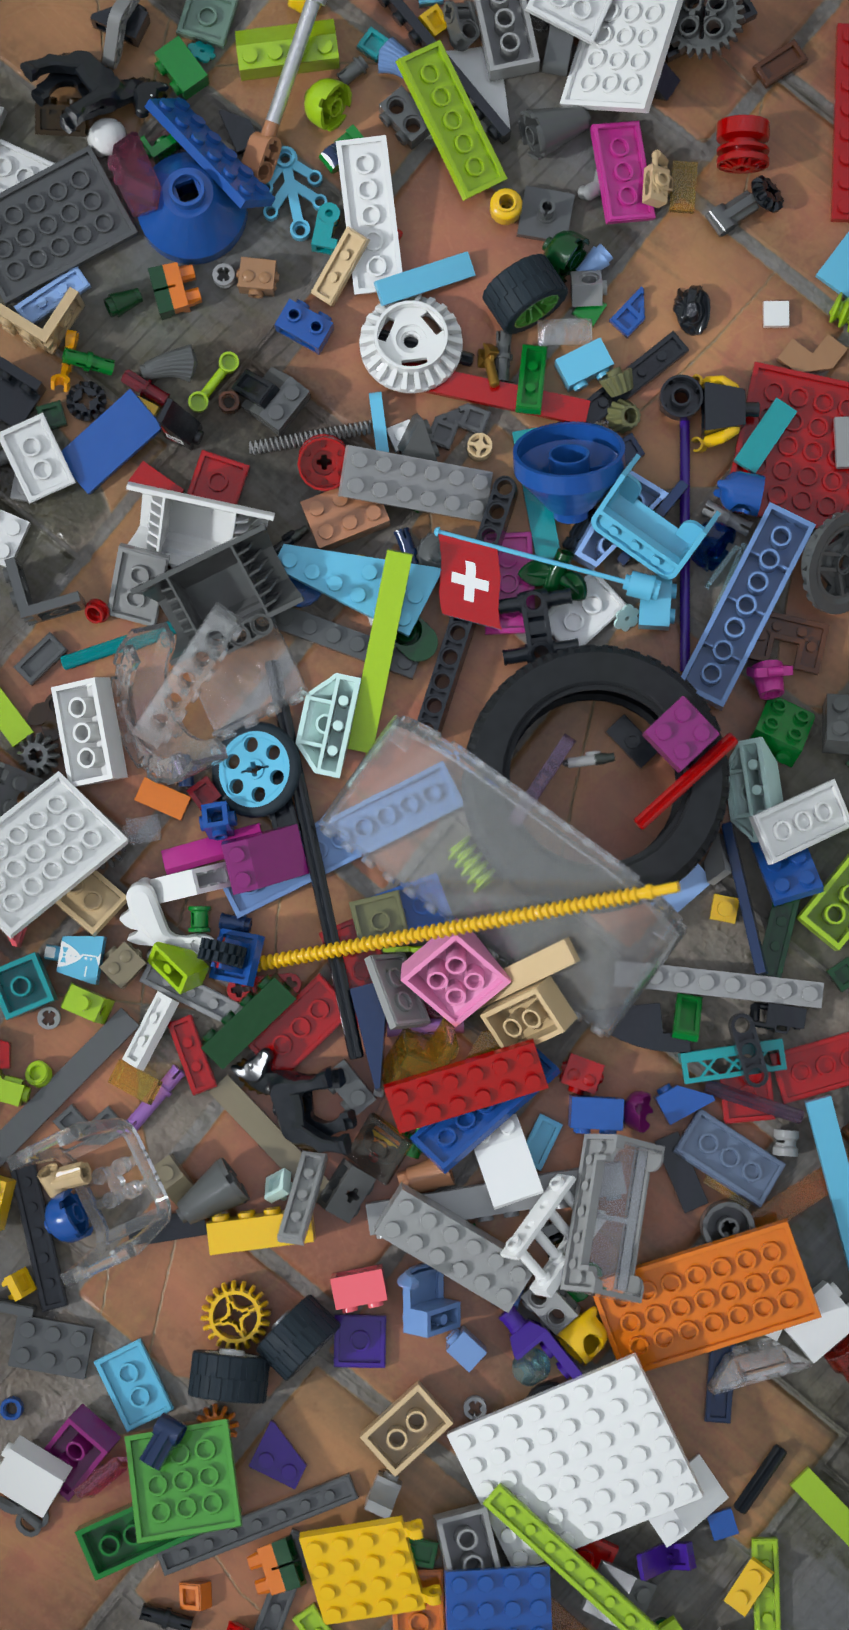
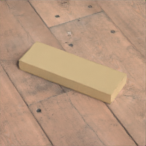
(340, 266)

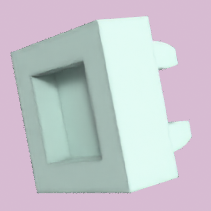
(278, 1186)

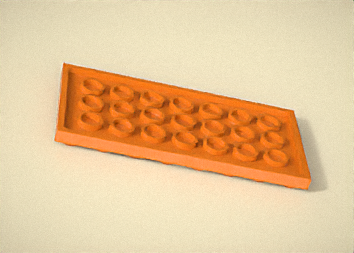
(712, 1297)

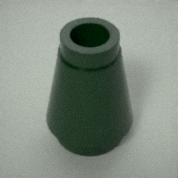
(123, 301)

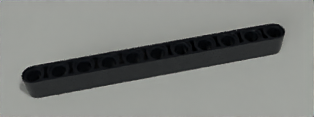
(461, 646)

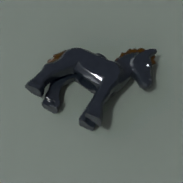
(96, 83)
(294, 1102)

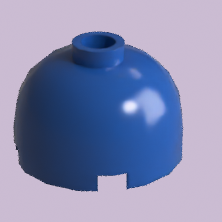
(67, 1218)

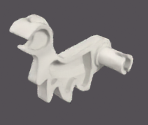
(149, 921)

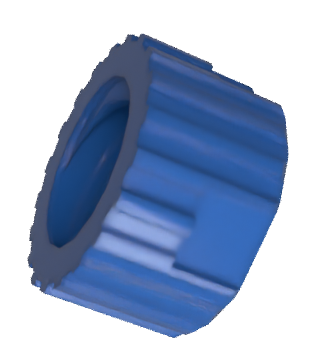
(3, 1409)

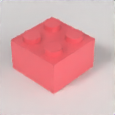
(359, 1288)

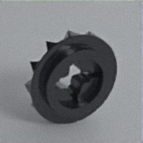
(767, 194)
(96, 406)

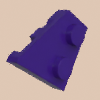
(278, 1457)

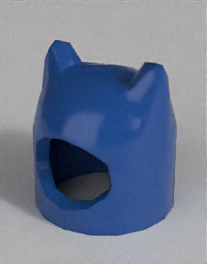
(741, 492)

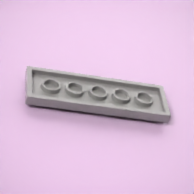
(414, 483)

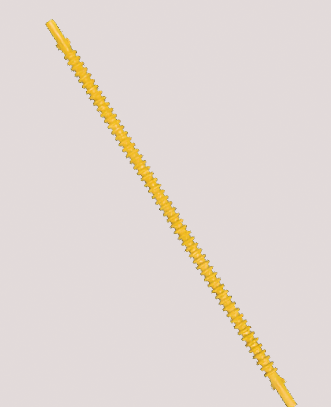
(462, 926)

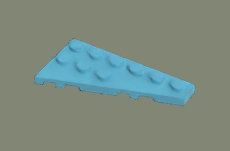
(357, 580)

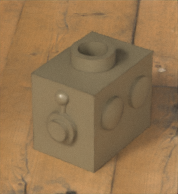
(123, 964)

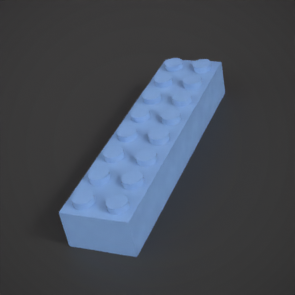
(747, 604)

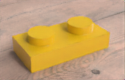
(749, 1586)

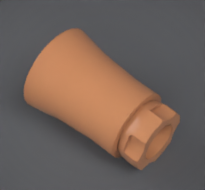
(425, 1177)

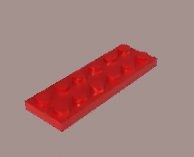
(466, 1086)

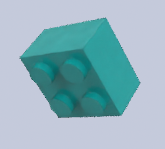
(25, 986)

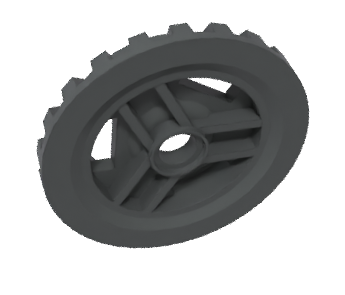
(822, 560)

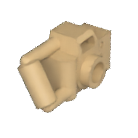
(657, 181)

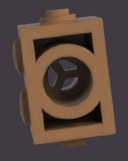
(257, 277)

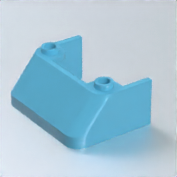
(643, 531)

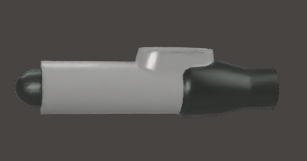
(589, 759)

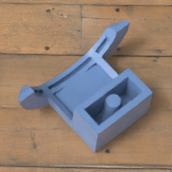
(424, 1305)

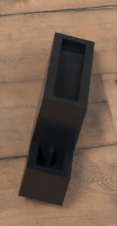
(644, 1029)

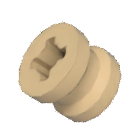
(480, 442)

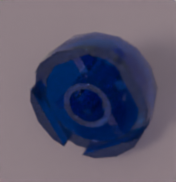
(713, 547)

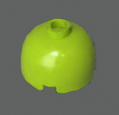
(326, 102)

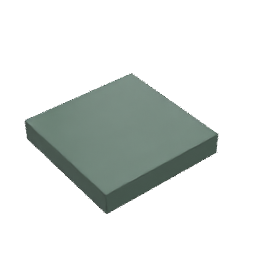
(207, 21)

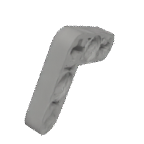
(116, 31)

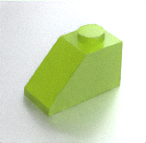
(178, 966)

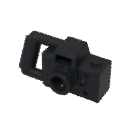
(778, 1015)

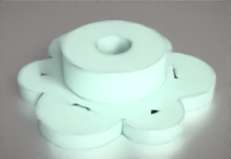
(626, 617)

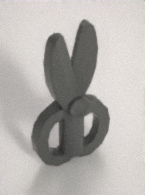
(14, 1508)

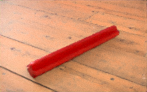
(686, 781)

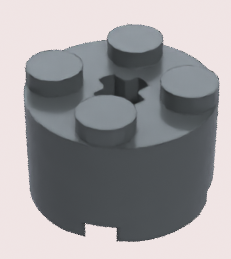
(721, 1211)

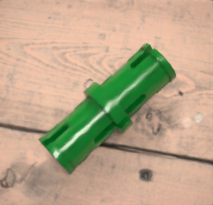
(88, 361)

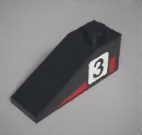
(179, 425)

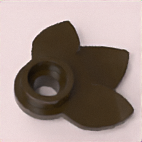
(45, 715)

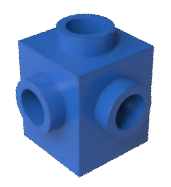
(218, 820)

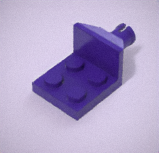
(528, 1333)

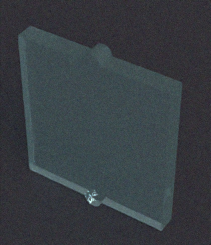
(722, 566)

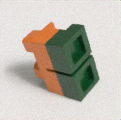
(170, 291)
(282, 1578)

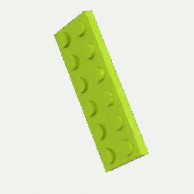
(451, 120)

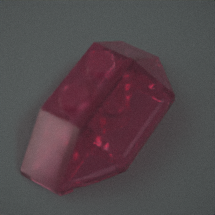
(134, 175)

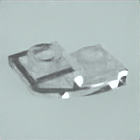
(564, 332)

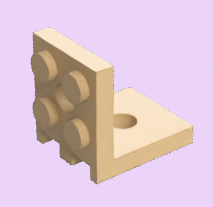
(54, 330)

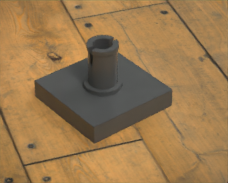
(544, 213)

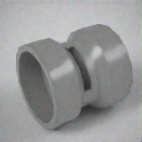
(785, 1142)

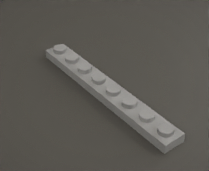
(738, 986)

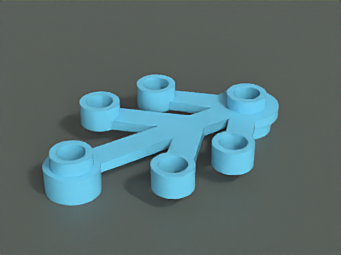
(291, 189)

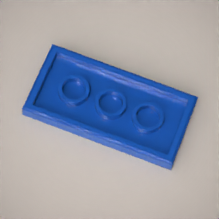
(110, 441)

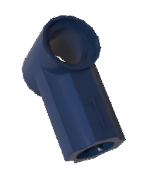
(166, 1435)

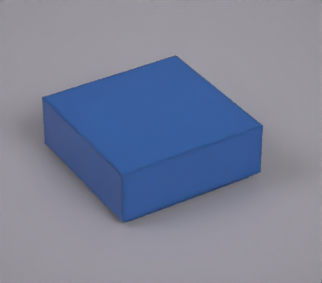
(722, 1524)

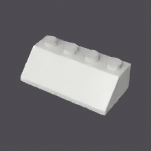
(89, 731)

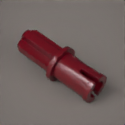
(145, 388)

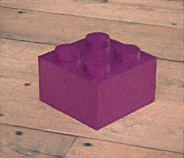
(680, 734)

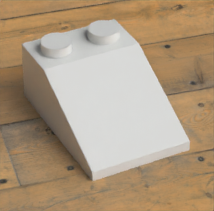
(508, 1165)
(680, 1521)

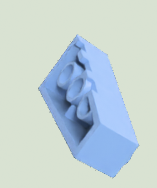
(594, 547)

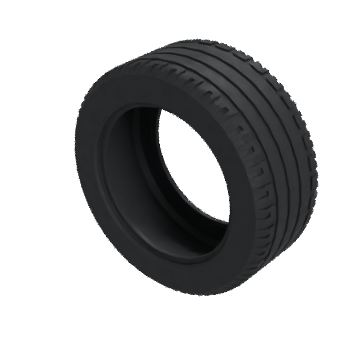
(638, 685)

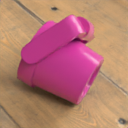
(769, 678)

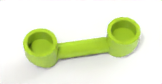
(227, 365)

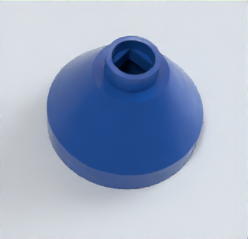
(194, 229)
(569, 466)

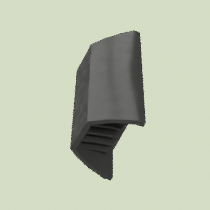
(238, 575)

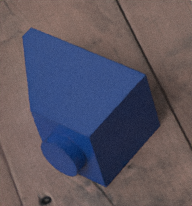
(680, 1101)

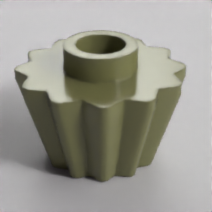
(617, 381)
(623, 416)

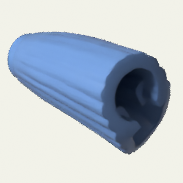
(388, 54)

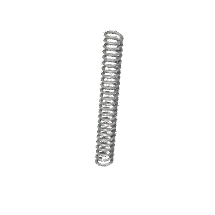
(280, 444)

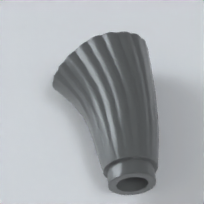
(177, 363)

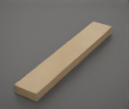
(537, 967)

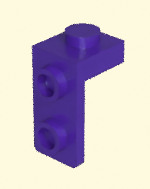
(662, 1558)

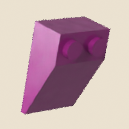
(264, 858)
(83, 1445)

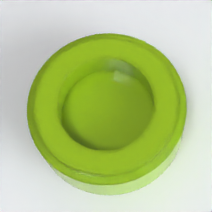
(38, 1074)

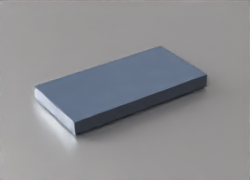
(729, 1158)

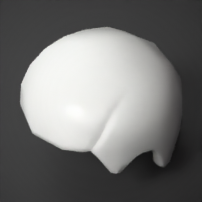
(104, 135)

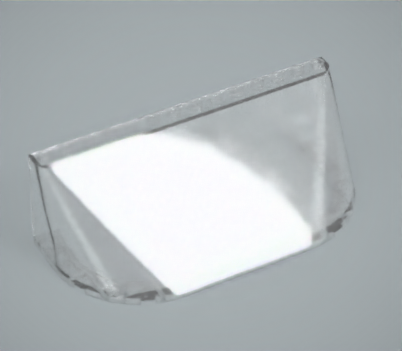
(485, 846)

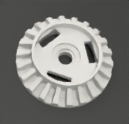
(385, 359)

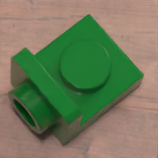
(163, 148)

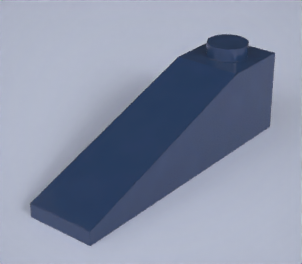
(372, 1028)

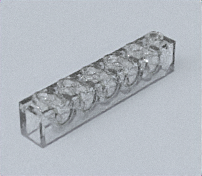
(219, 620)

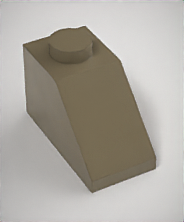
(173, 1178)

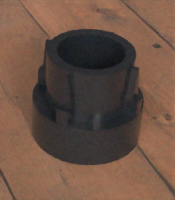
(686, 385)

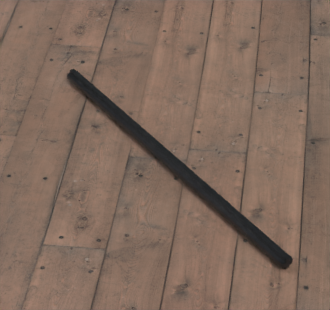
(323, 901)

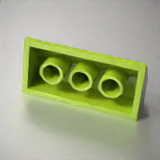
(265, 49)

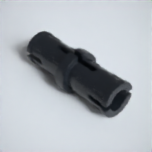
(166, 1617)

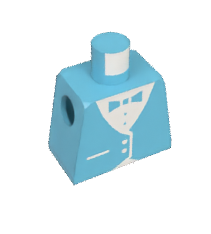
(79, 957)

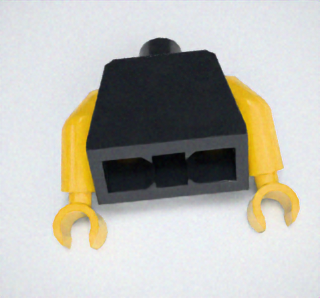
(722, 411)

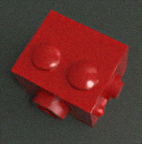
(581, 1074)

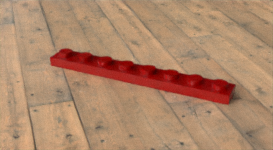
(840, 154)

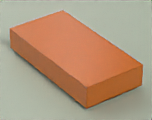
(163, 799)

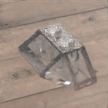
(754, 1365)

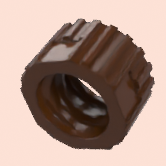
(229, 394)

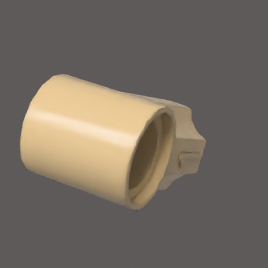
(62, 1178)

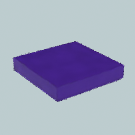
(360, 1341)

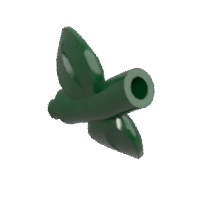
(555, 577)

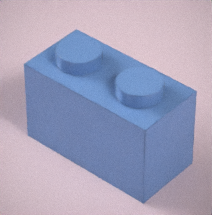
(465, 1347)

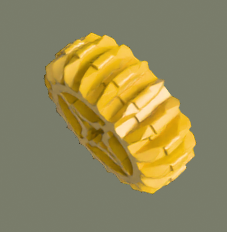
(231, 1303)

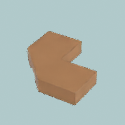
(822, 359)

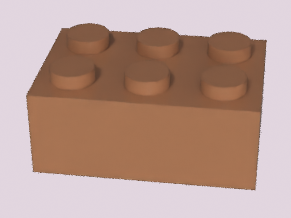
(342, 519)

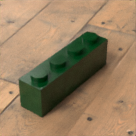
(249, 1020)

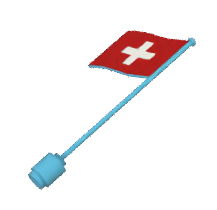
(473, 577)

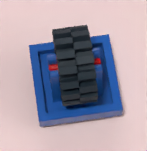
(233, 956)

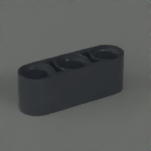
(757, 1059)

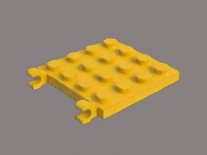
(366, 1569)

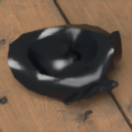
(692, 309)

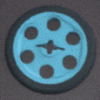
(275, 795)

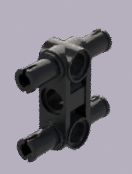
(535, 623)

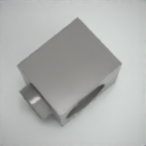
(587, 288)

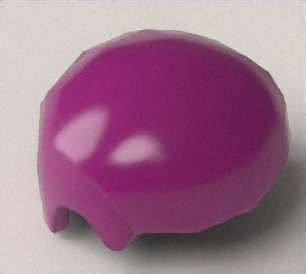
(636, 1110)

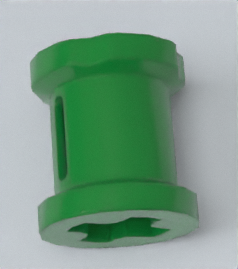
(199, 918)

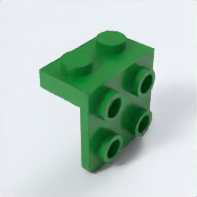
(784, 729)

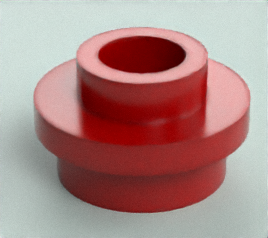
(97, 611)

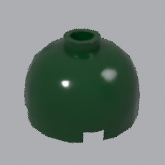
(565, 251)

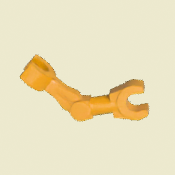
(71, 341)

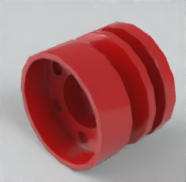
(743, 144)
(312, 471)

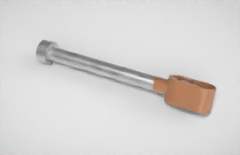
(264, 146)

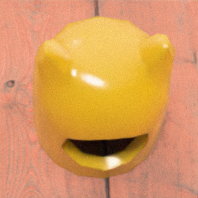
(583, 1336)

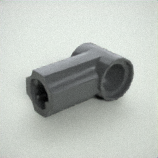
(727, 216)

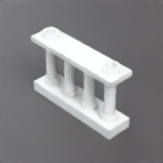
(549, 1278)

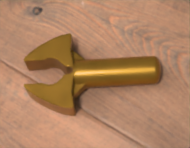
(486, 360)

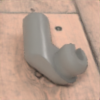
(591, 190)

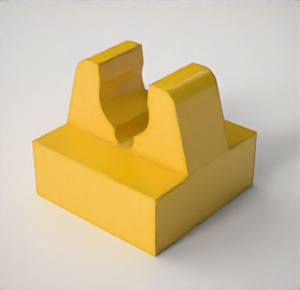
(20, 1284)

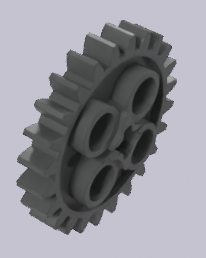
(727, 18)

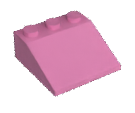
(454, 975)

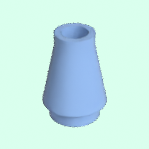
(596, 259)

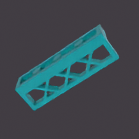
(725, 1052)

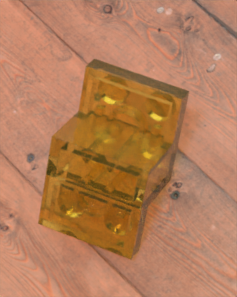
(419, 1053)

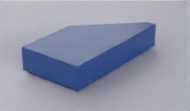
(630, 315)

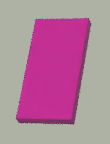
(620, 171)
(510, 581)

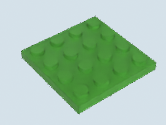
(191, 1491)

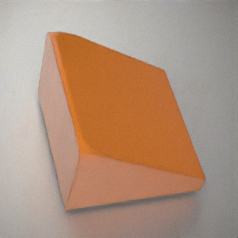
(195, 1595)

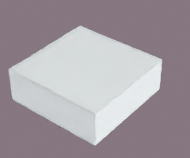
(775, 314)

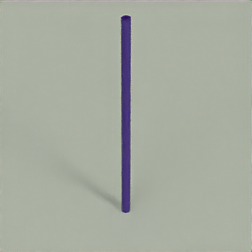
(685, 571)

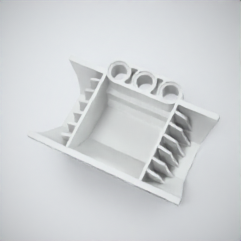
(188, 523)

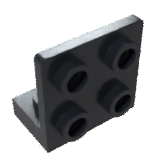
(18, 393)

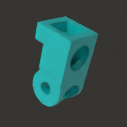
(326, 223)

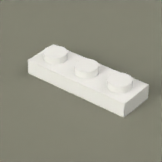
(150, 1031)

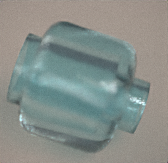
(531, 1367)

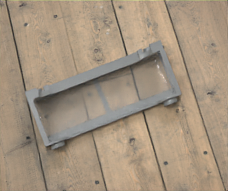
(609, 1216)

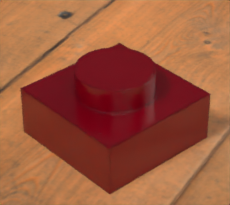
(204, 792)

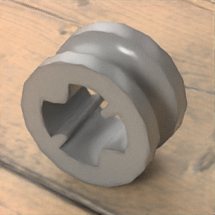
(223, 267)
(41, 1017)
(466, 1406)

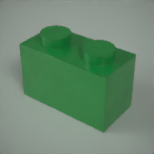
(181, 68)

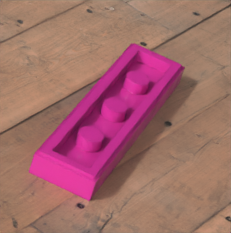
(200, 851)

